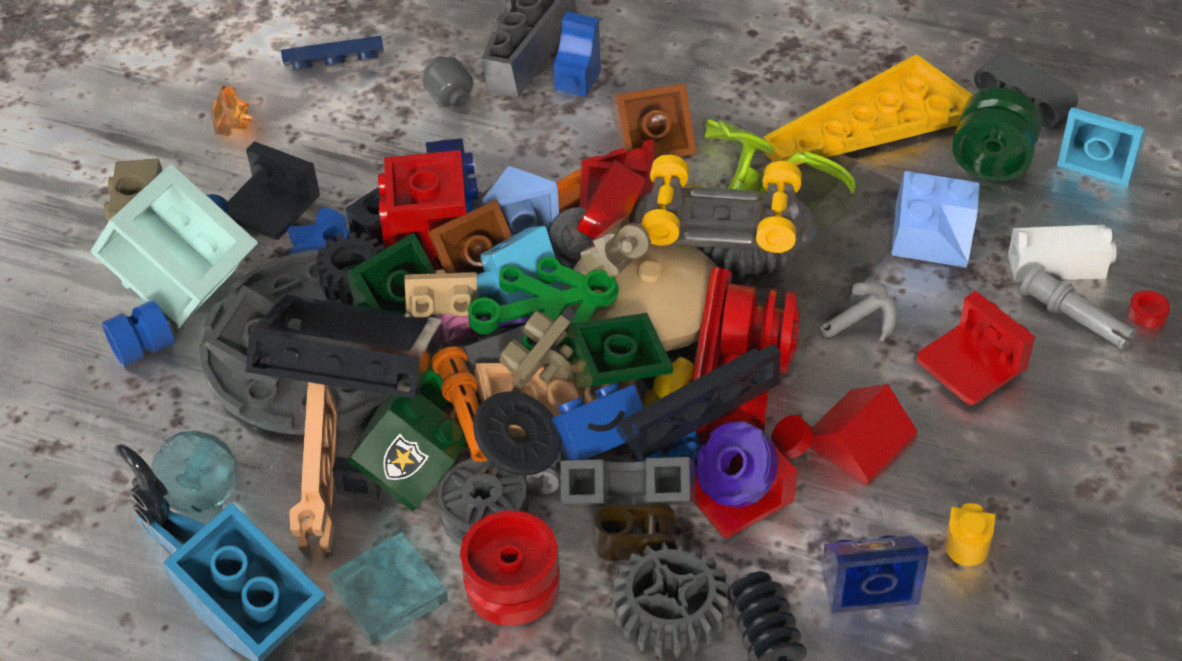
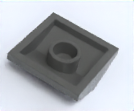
(231, 333)

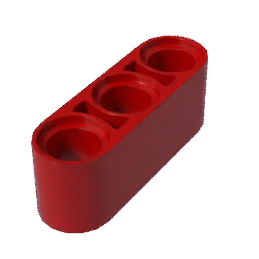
(611, 200)

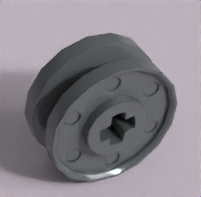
(474, 491)

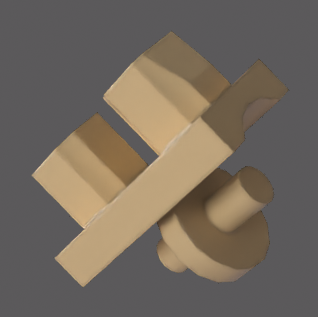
(440, 293)

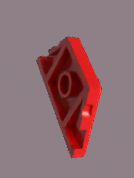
(594, 168)

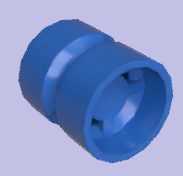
(137, 333)

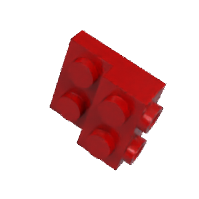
(420, 190)

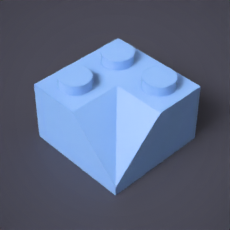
(935, 218)

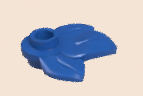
(313, 237)

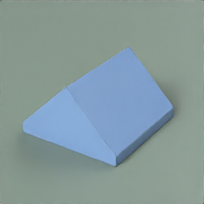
(525, 199)

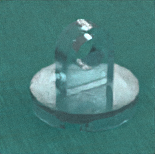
(195, 471)

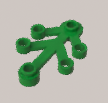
(546, 298)

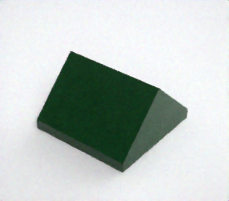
(381, 279)

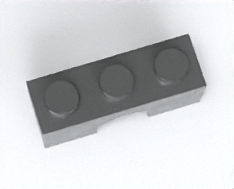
(628, 483)

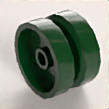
(997, 134)

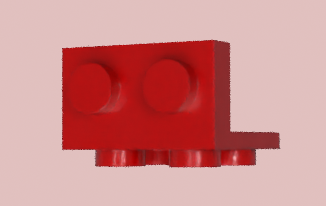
(979, 352)

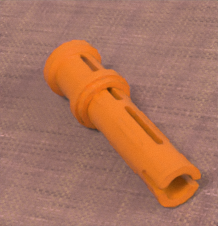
(460, 389)

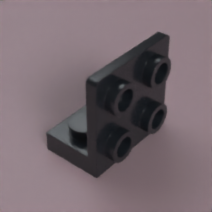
(276, 193)

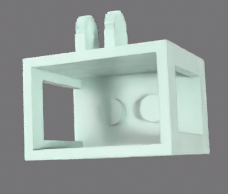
(173, 245)

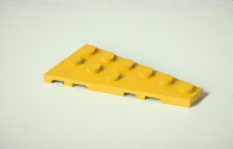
(886, 108)

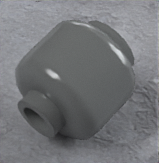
(447, 81)

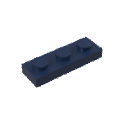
(332, 53)

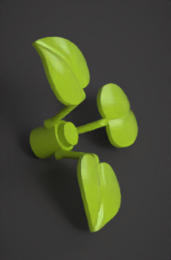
(748, 178)

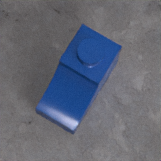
(578, 54)

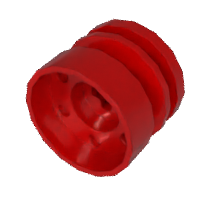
(759, 326)

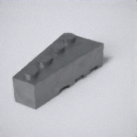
(523, 43)

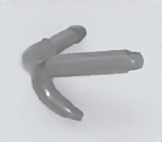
(869, 298)

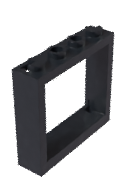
(344, 346)

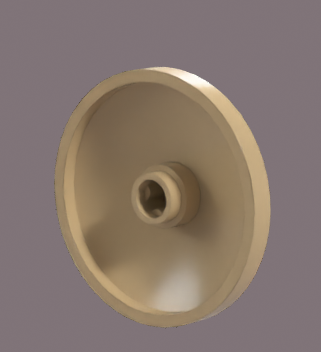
(666, 285)

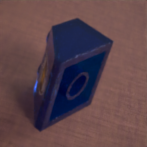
(874, 573)

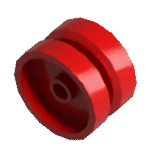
(510, 567)

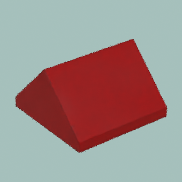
(864, 432)

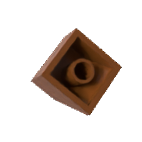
(655, 115)

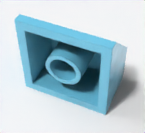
(1101, 146)

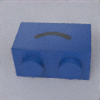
(593, 426)

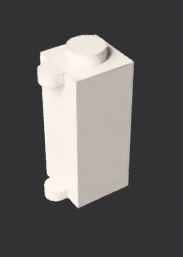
(1063, 251)

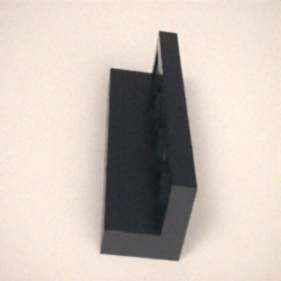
(701, 401)

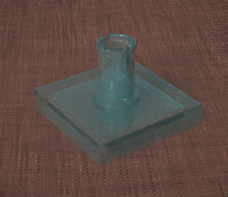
(387, 588)

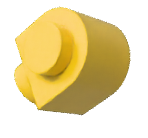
(969, 534)

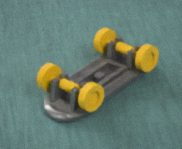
(725, 216)

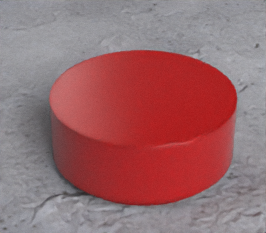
(1148, 309)
(792, 436)

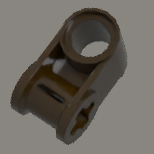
(633, 530)

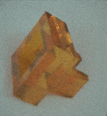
(229, 112)

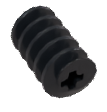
(765, 619)

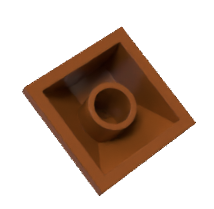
(467, 237)

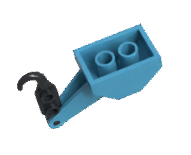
(226, 569)

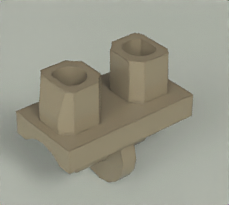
(617, 247)
(526, 363)

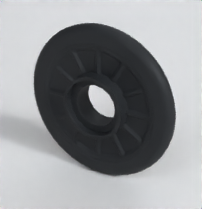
(501, 448)

